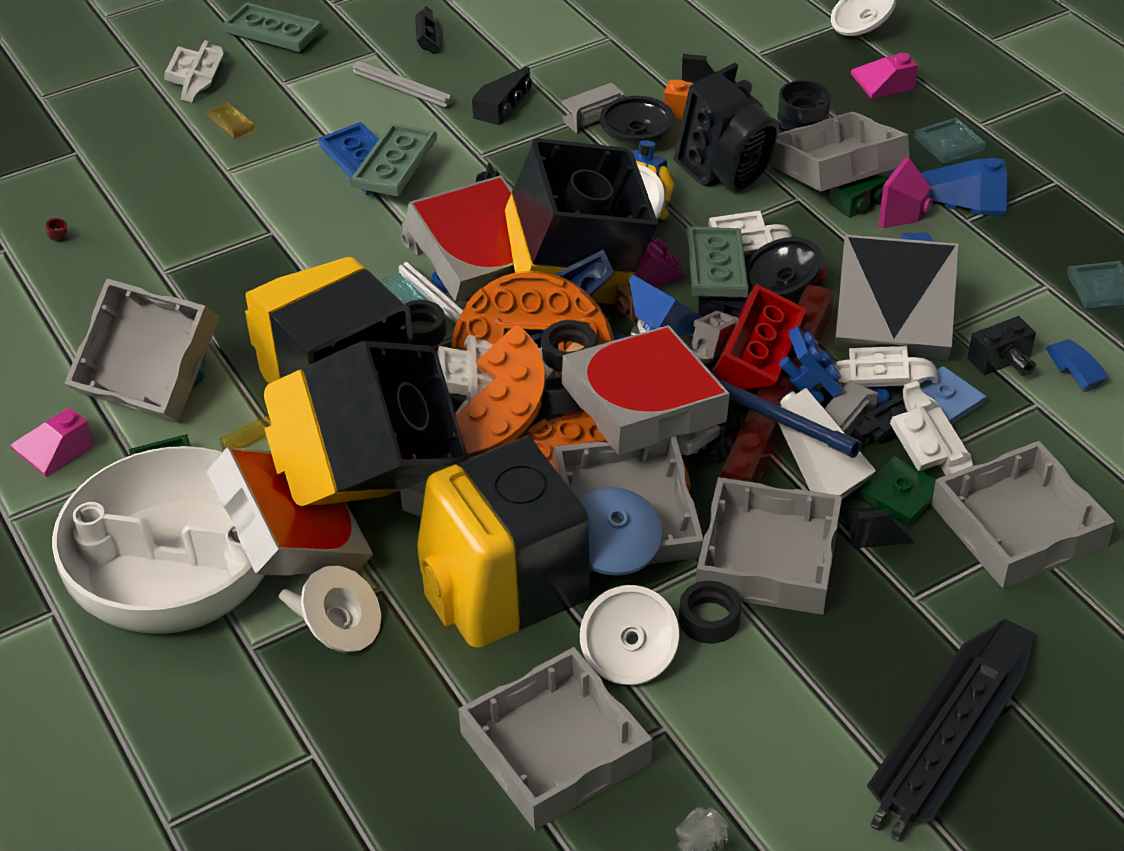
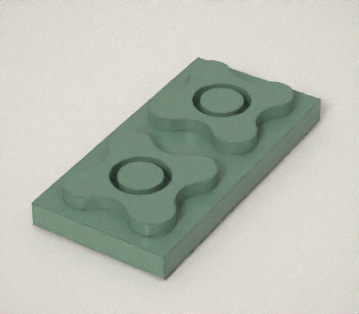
(272, 27)
(393, 159)
(716, 262)

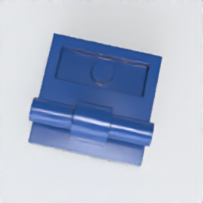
(816, 366)

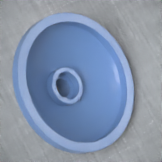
(623, 545)

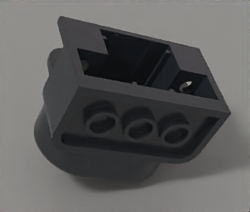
(725, 132)

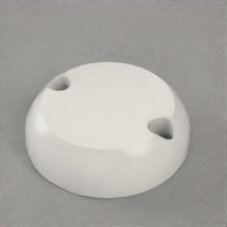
(152, 544)

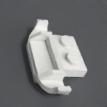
(194, 69)
(752, 228)
(884, 367)
(461, 368)
(928, 433)

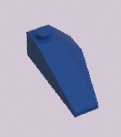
(972, 185)

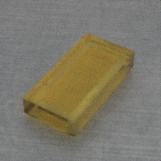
(230, 120)

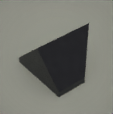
(695, 68)
(874, 528)

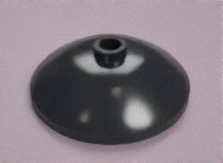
(636, 119)
(784, 266)

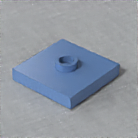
(953, 395)

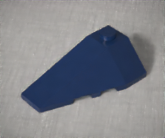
(587, 274)

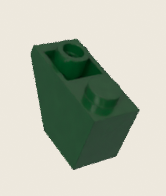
(858, 195)

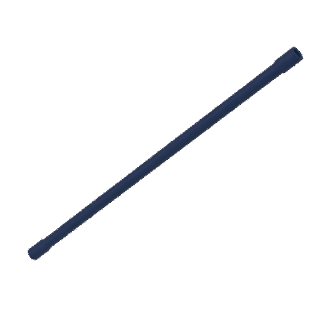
(834, 439)

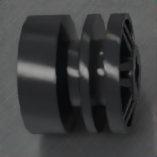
(802, 104)

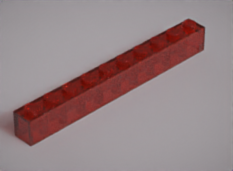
(759, 432)

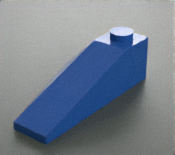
(661, 309)

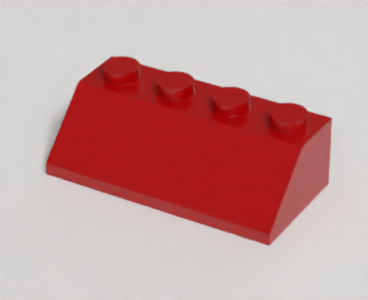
(759, 340)

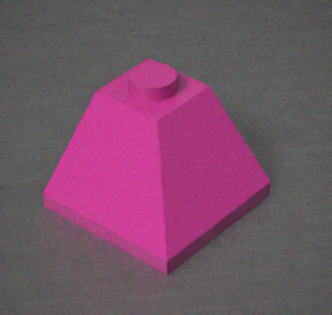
(887, 75)
(904, 196)
(55, 442)

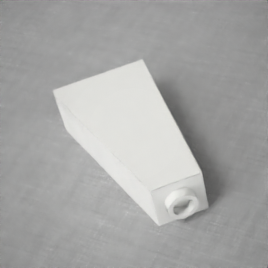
(821, 466)

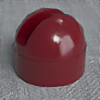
(56, 223)

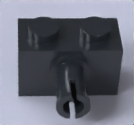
(1003, 346)

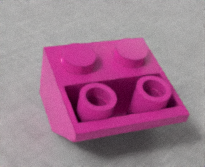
(658, 265)

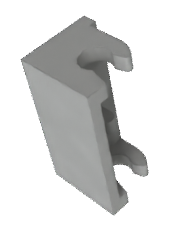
(716, 330)

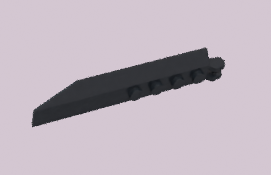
(950, 726)

